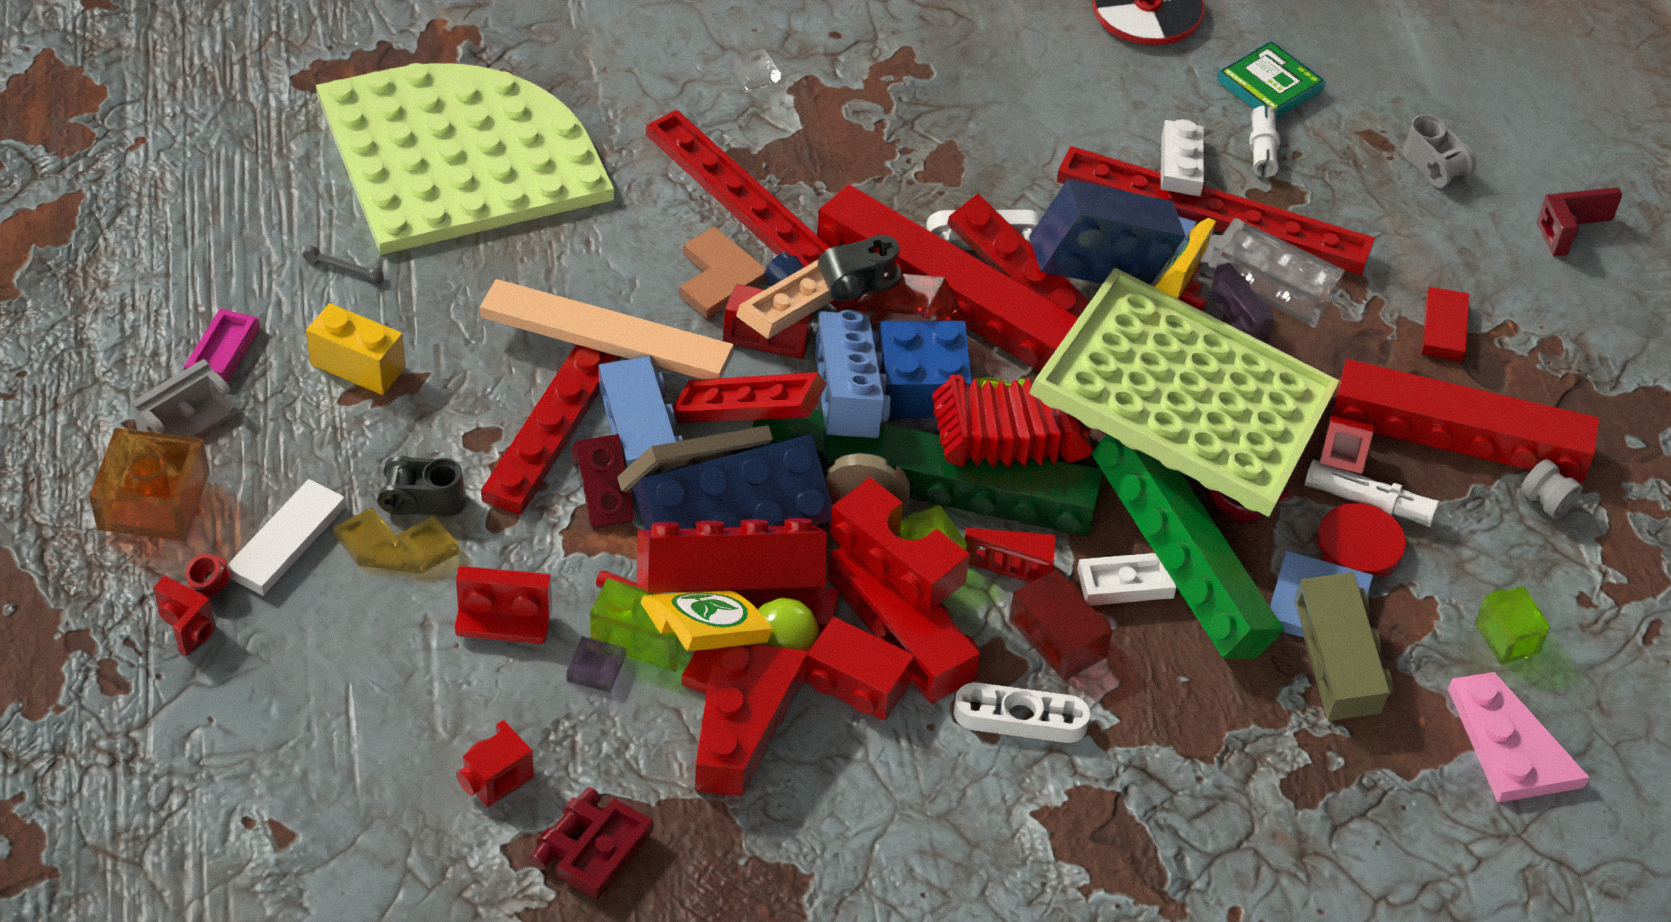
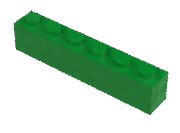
(1191, 550)

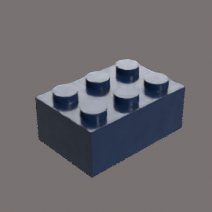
(1105, 228)

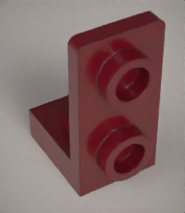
(1564, 212)
(599, 466)

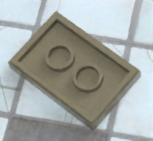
(691, 452)

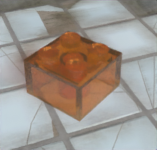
(149, 484)

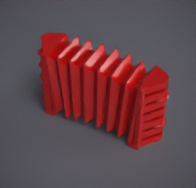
(1004, 425)

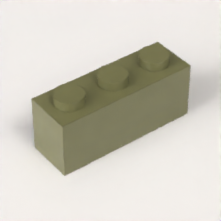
(1342, 646)

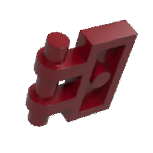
(602, 849)

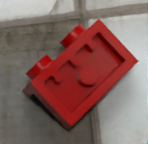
(503, 604)

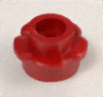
(201, 567)

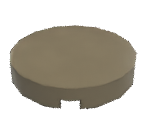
(854, 469)

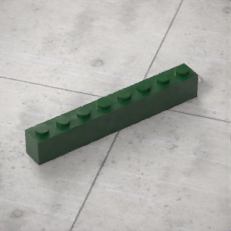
(1038, 495)

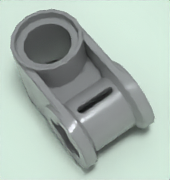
(1435, 150)

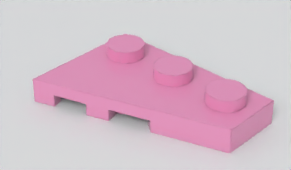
(1510, 741)

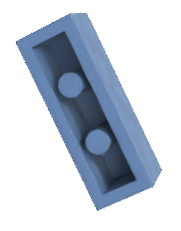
(636, 406)

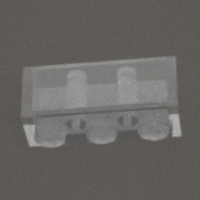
(1278, 271)

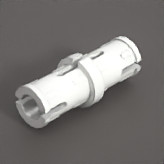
(1264, 141)

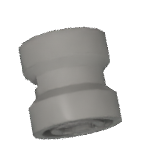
(1551, 488)

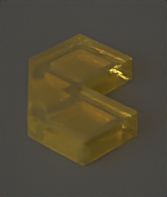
(412, 551)

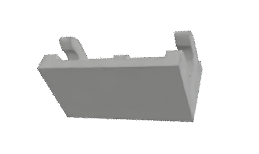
(185, 404)

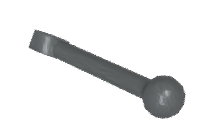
(313, 255)

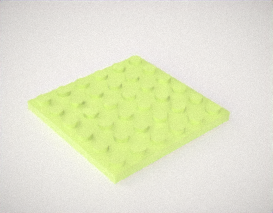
(1187, 390)

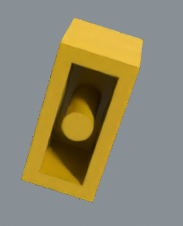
(356, 348)

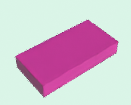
(225, 342)

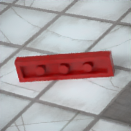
(1011, 253)
(749, 398)

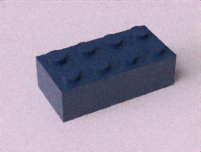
(755, 484)

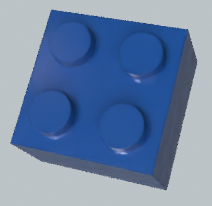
(919, 361)

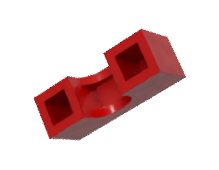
(921, 568)

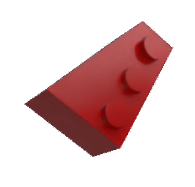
(742, 710)

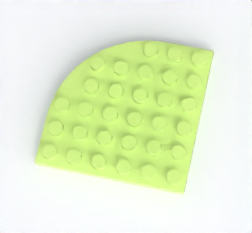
(458, 151)

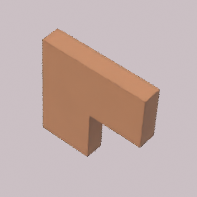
(722, 266)

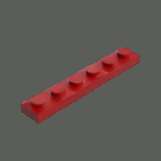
(546, 431)

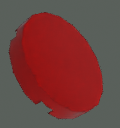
(1361, 539)

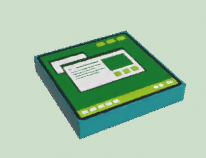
(1271, 79)

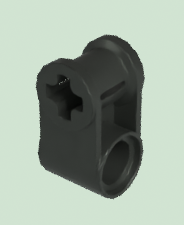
(859, 270)
(424, 486)

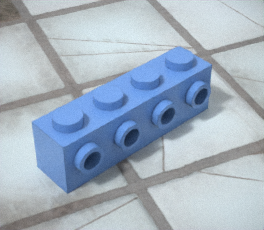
(851, 367)

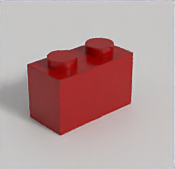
(859, 668)

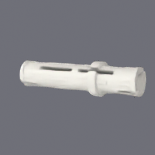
(1373, 493)

